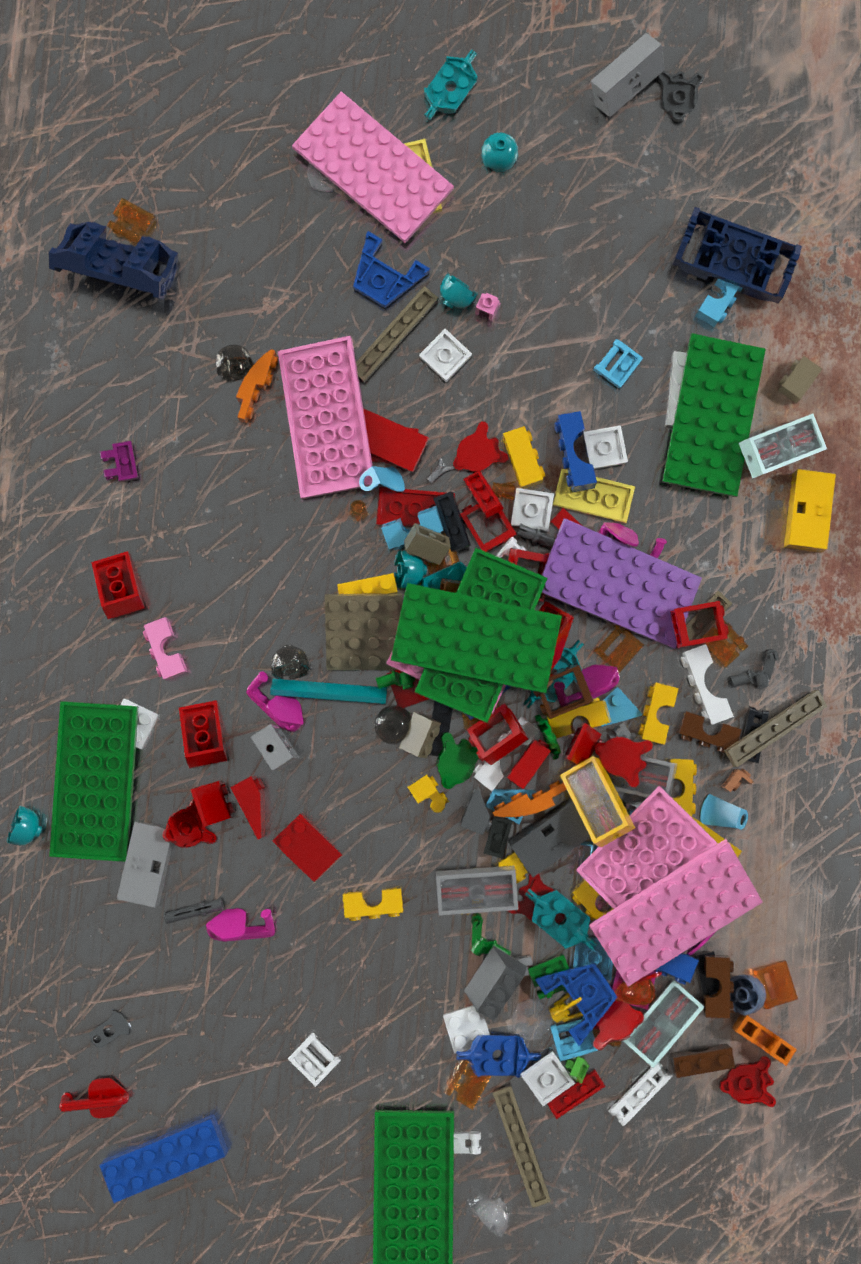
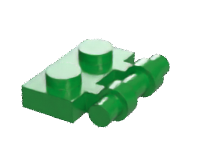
(545, 968)

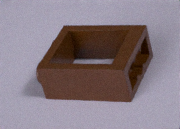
(583, 689)

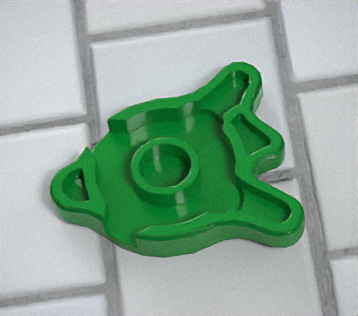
(548, 736)
(455, 761)

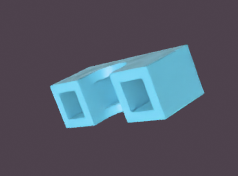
(713, 309)
(396, 533)

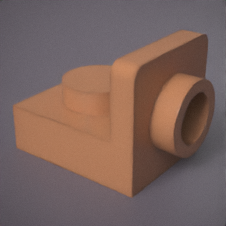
(734, 778)

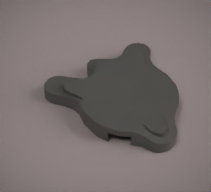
(679, 94)

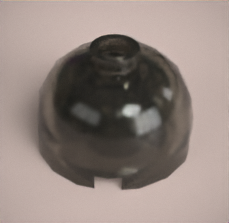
(233, 362)
(289, 662)
(392, 724)

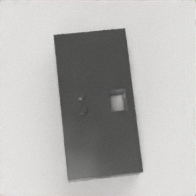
(550, 837)

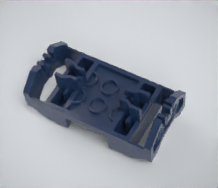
(91, 254)
(737, 255)

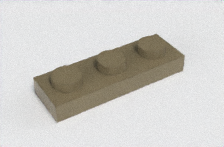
(705, 618)

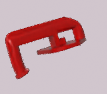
(104, 1099)

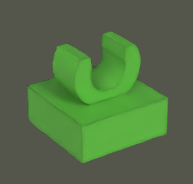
(577, 1069)

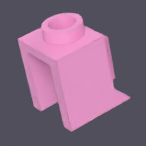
(488, 304)

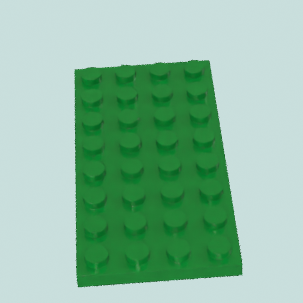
(713, 415)
(491, 580)
(476, 638)
(93, 781)
(413, 1187)

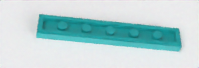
(328, 691)

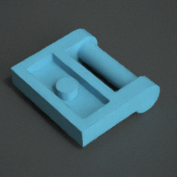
(623, 367)
(567, 1047)

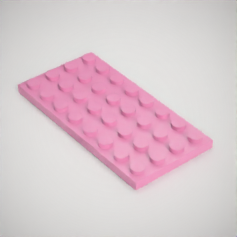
(373, 167)
(325, 416)
(676, 912)

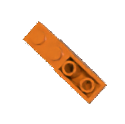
(257, 377)
(523, 806)

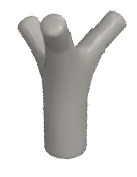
(440, 469)

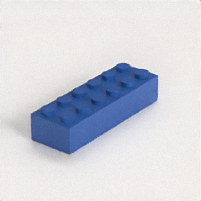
(164, 1158)

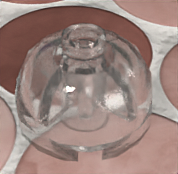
(492, 1215)

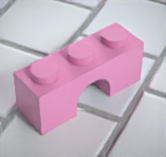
(157, 634)

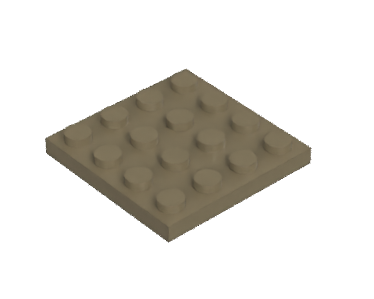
(361, 630)

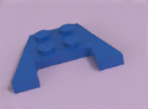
(381, 281)
(588, 984)

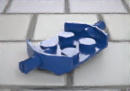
(511, 1062)

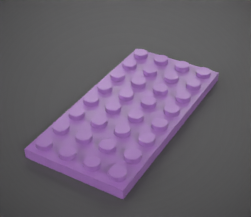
(617, 582)

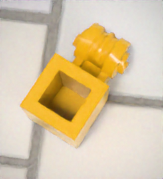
(426, 788)

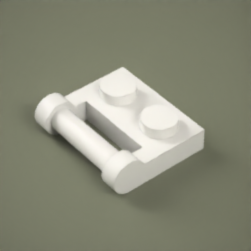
(309, 1064)

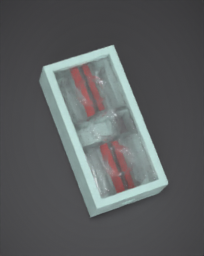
(782, 445)
(664, 1023)

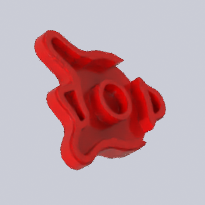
(478, 452)
(623, 757)
(186, 829)
(526, 905)
(617, 1024)
(749, 1083)

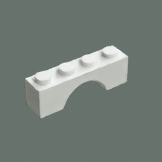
(697, 662)
(491, 774)

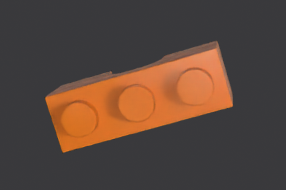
(764, 1038)

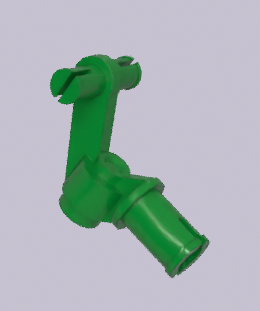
(400, 679)
(480, 944)

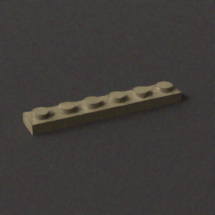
(395, 333)
(775, 728)
(521, 1146)

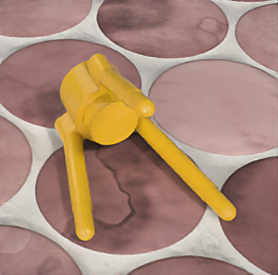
(561, 1011)

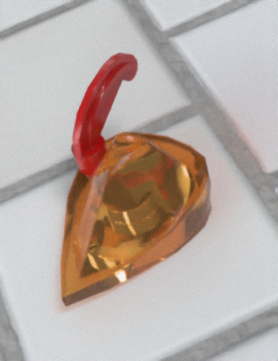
(638, 993)

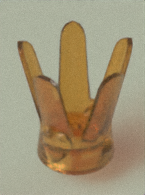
(499, 488)
(358, 507)

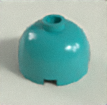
(499, 152)
(456, 292)
(409, 569)
(24, 827)

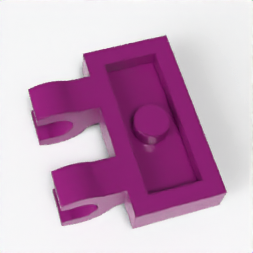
(125, 462)

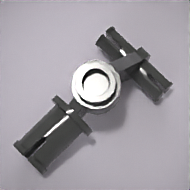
(760, 678)

